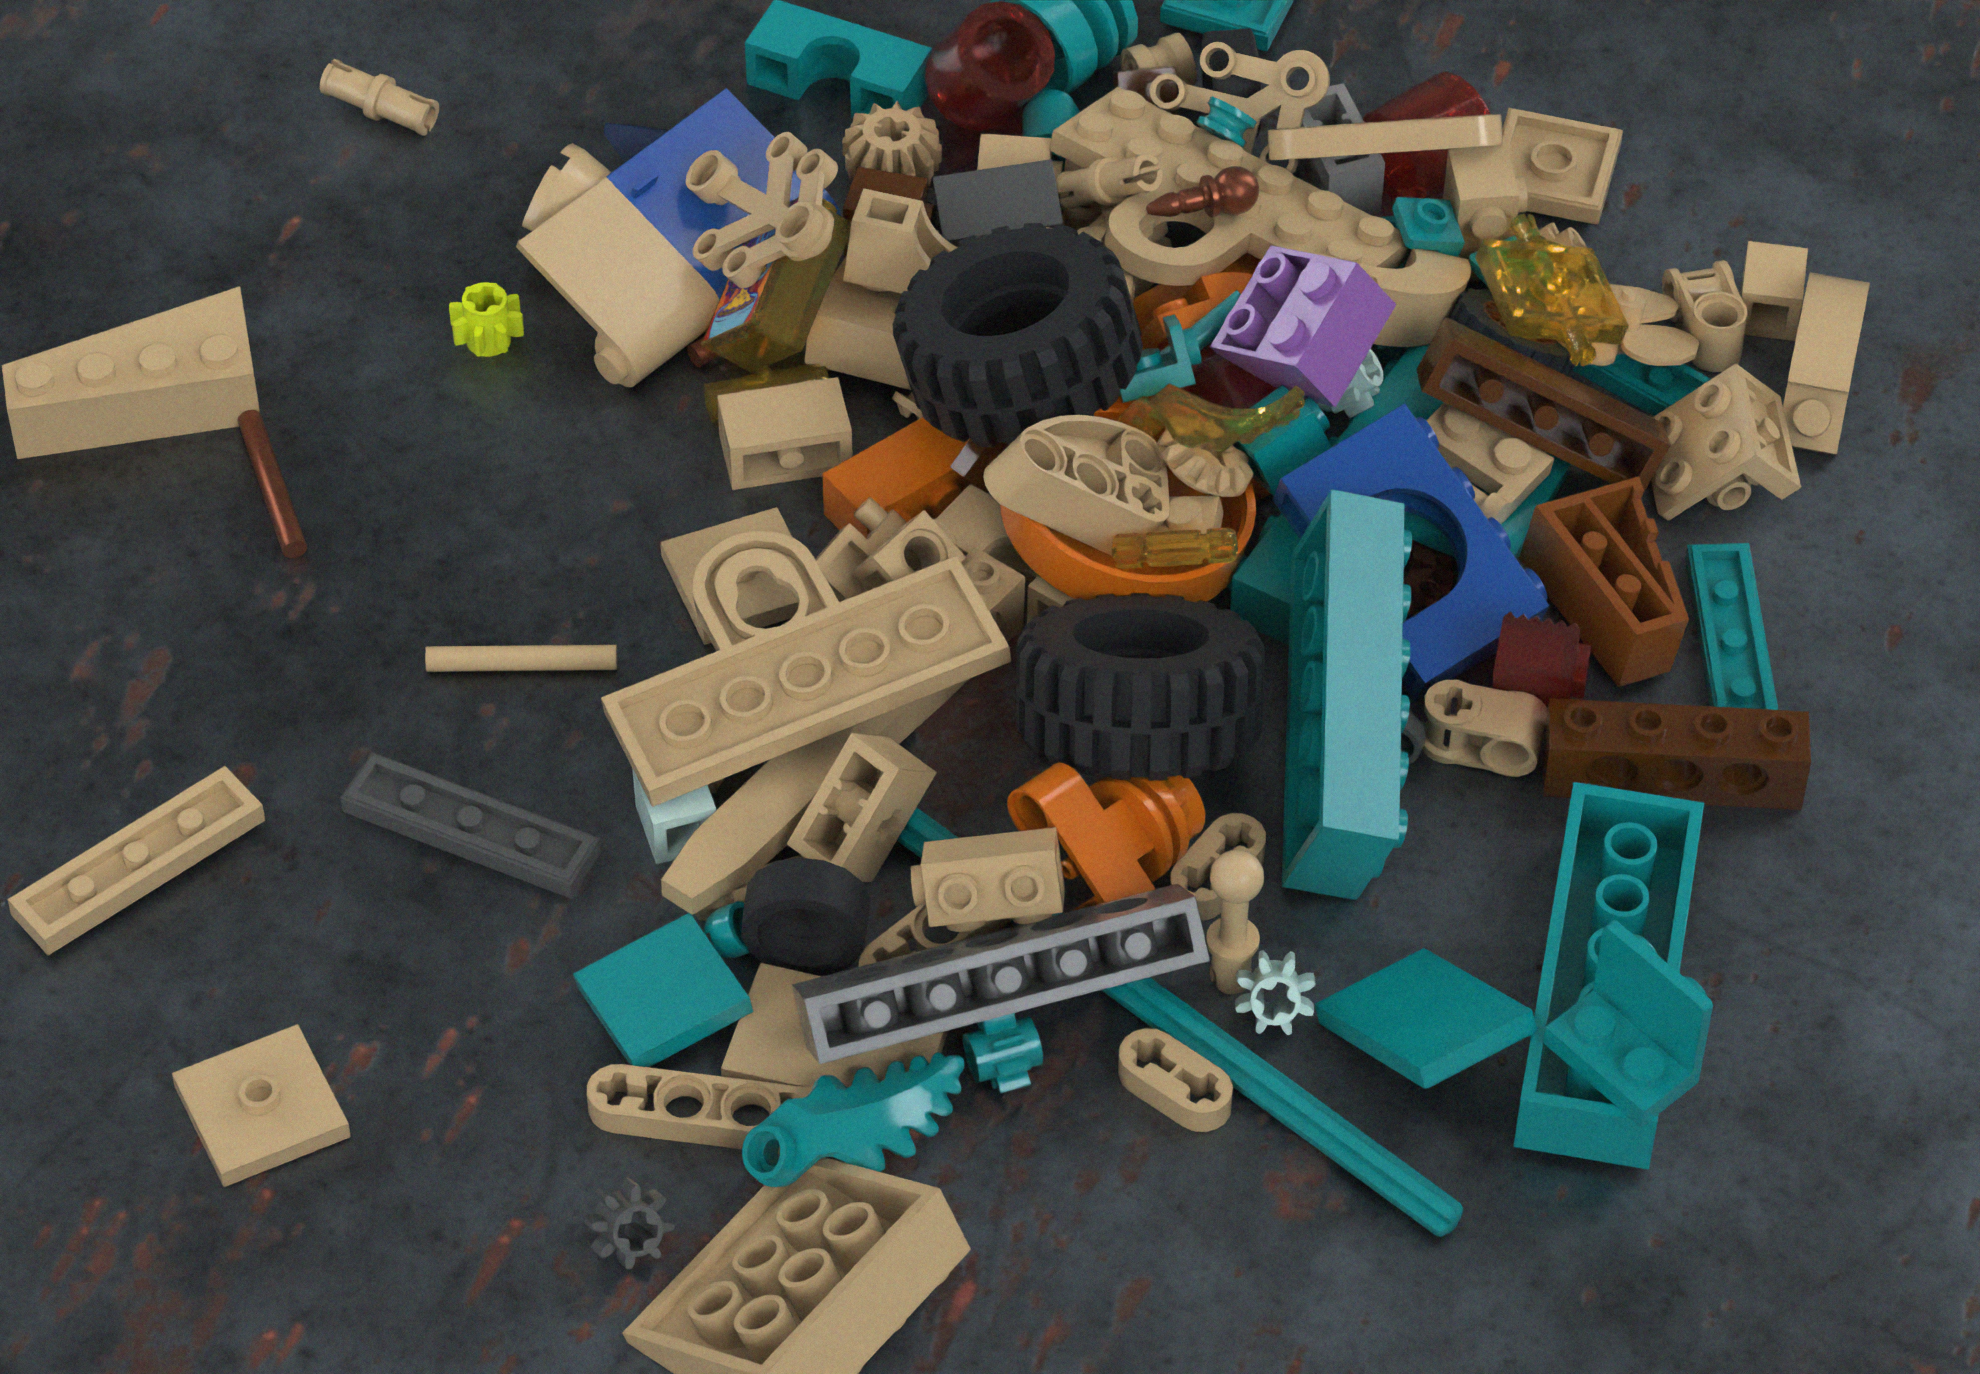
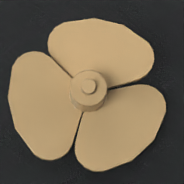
(1647, 343)

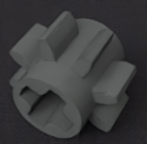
(638, 1237)

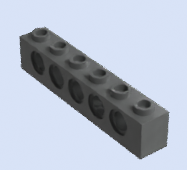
(1000, 973)

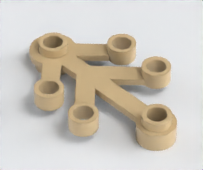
(1262, 103)
(799, 230)

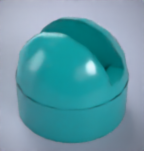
(726, 930)

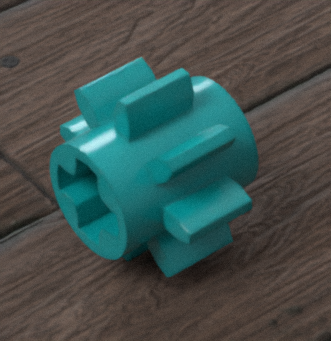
(1003, 1051)

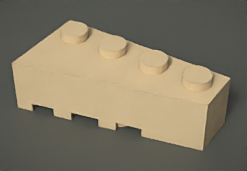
(136, 381)

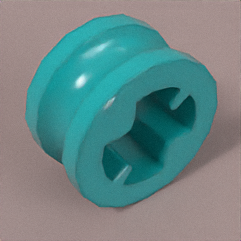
(1226, 121)

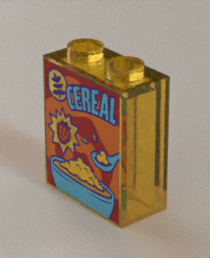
(778, 311)

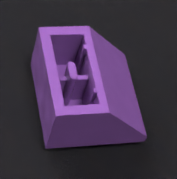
(1304, 323)

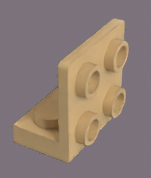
(1718, 434)

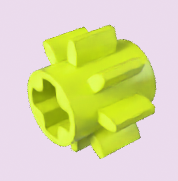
(486, 319)

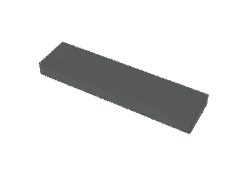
(471, 825)

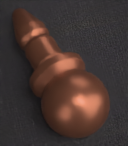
(1231, 191)

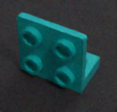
(1637, 1030)

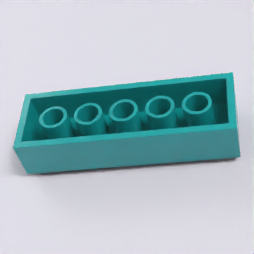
(1346, 696)
(1624, 862)

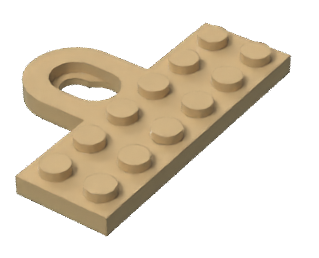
(1285, 214)
(799, 679)

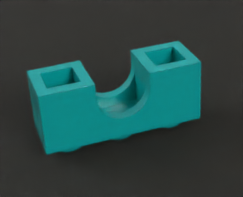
(801, 46)

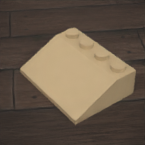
(805, 1277)

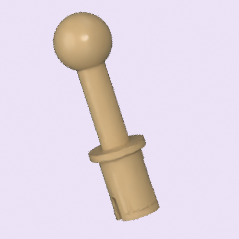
(1233, 938)

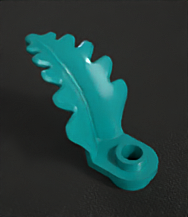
(853, 1120)

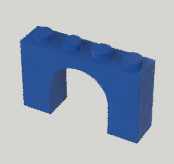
(1402, 464)

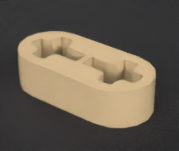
(1197, 862)
(1179, 1074)

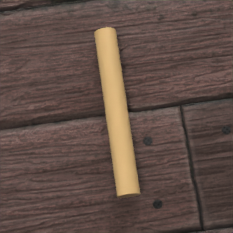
(520, 658)

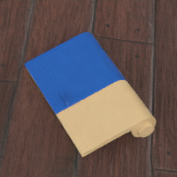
(631, 237)

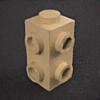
(990, 879)

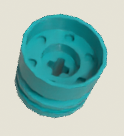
(1083, 35)

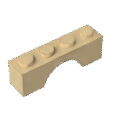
(890, 242)

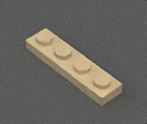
(136, 860)

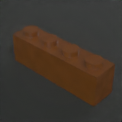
(1541, 405)

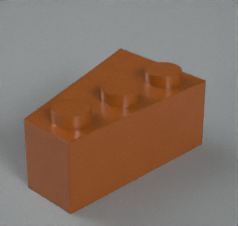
(1609, 578)

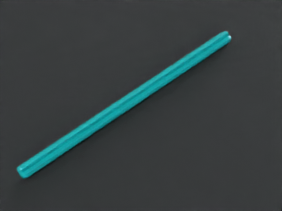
(1264, 1084)

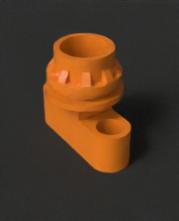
(1115, 830)

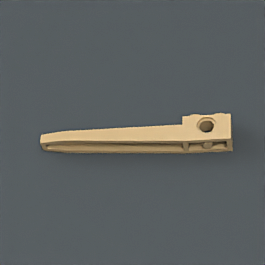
(771, 803)

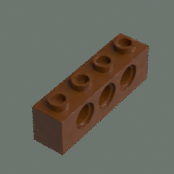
(1679, 752)

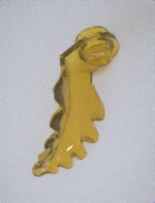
(1197, 421)

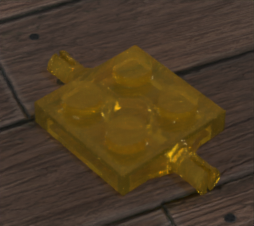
(1551, 291)

